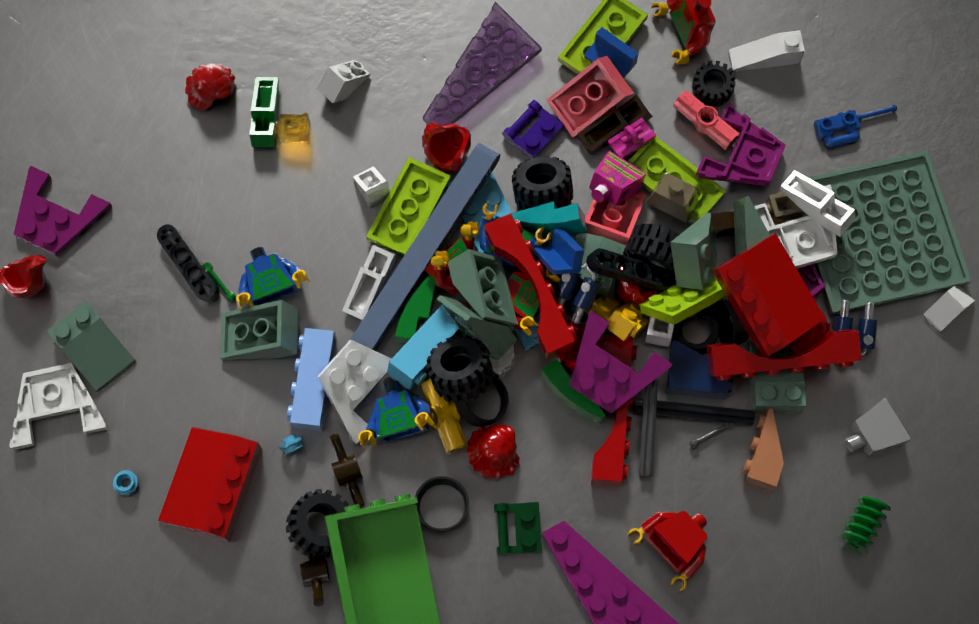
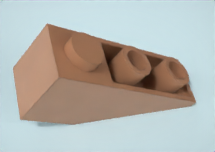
(767, 459)

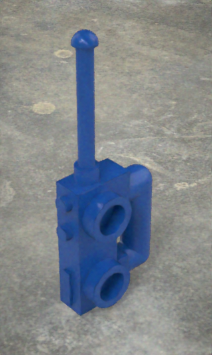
(849, 121)

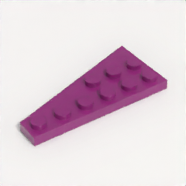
(598, 584)

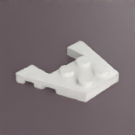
(802, 238)
(350, 379)
(49, 394)

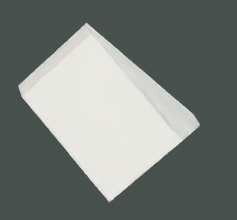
(372, 186)
(948, 307)

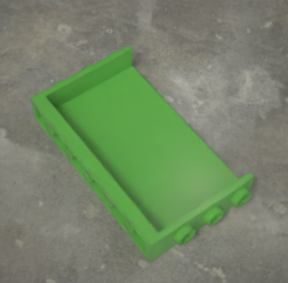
(382, 563)

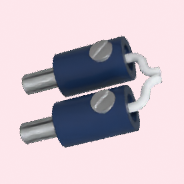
(585, 295)
(867, 326)

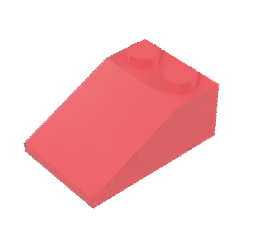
(589, 95)
(615, 221)

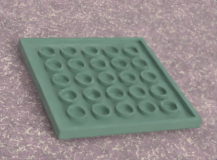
(899, 235)

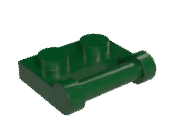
(526, 528)

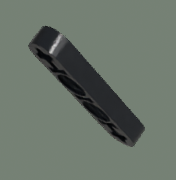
(187, 263)
(629, 265)

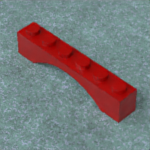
(507, 242)
(832, 348)
(609, 459)

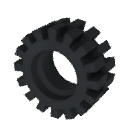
(716, 71)

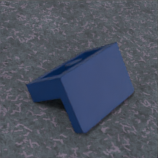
(619, 53)
(563, 255)

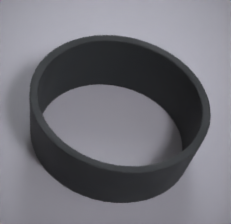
(729, 333)
(472, 419)
(442, 480)

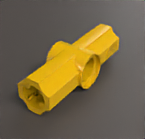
(445, 418)

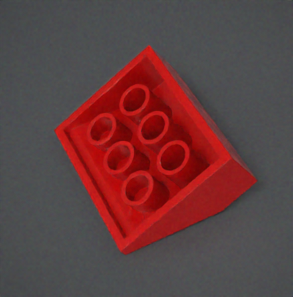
(768, 295)
(210, 483)

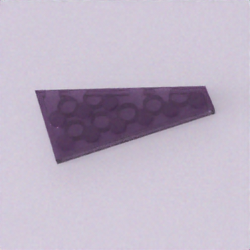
(487, 62)

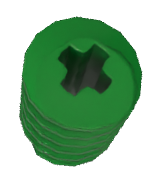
(863, 522)

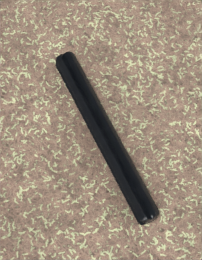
(699, 412)

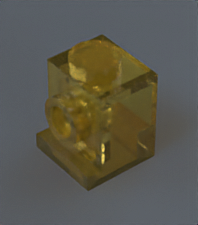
(298, 133)

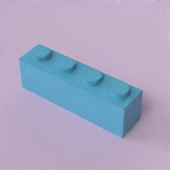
(410, 362)

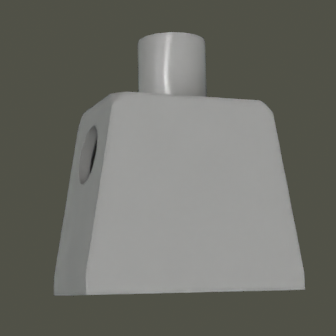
(877, 431)

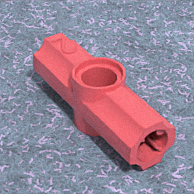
(716, 129)

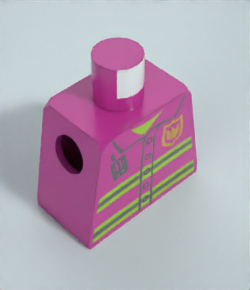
(615, 180)

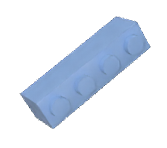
(309, 396)

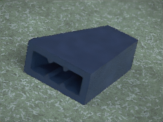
(691, 375)

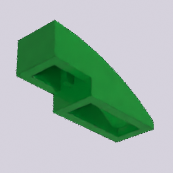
(264, 111)
(416, 311)
(559, 383)

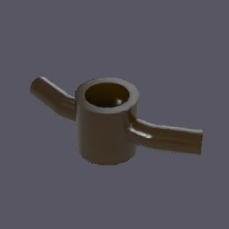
(346, 470)
(314, 574)

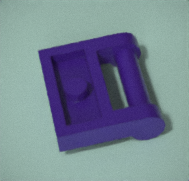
(539, 134)

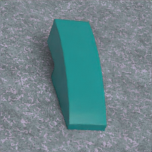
(549, 216)

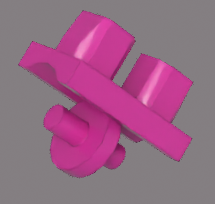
(631, 138)

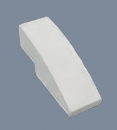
(818, 203)
(369, 281)

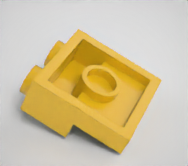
(623, 320)

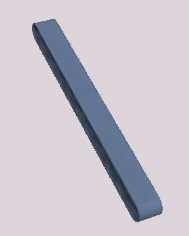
(429, 240)

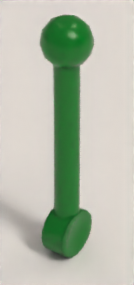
(230, 296)

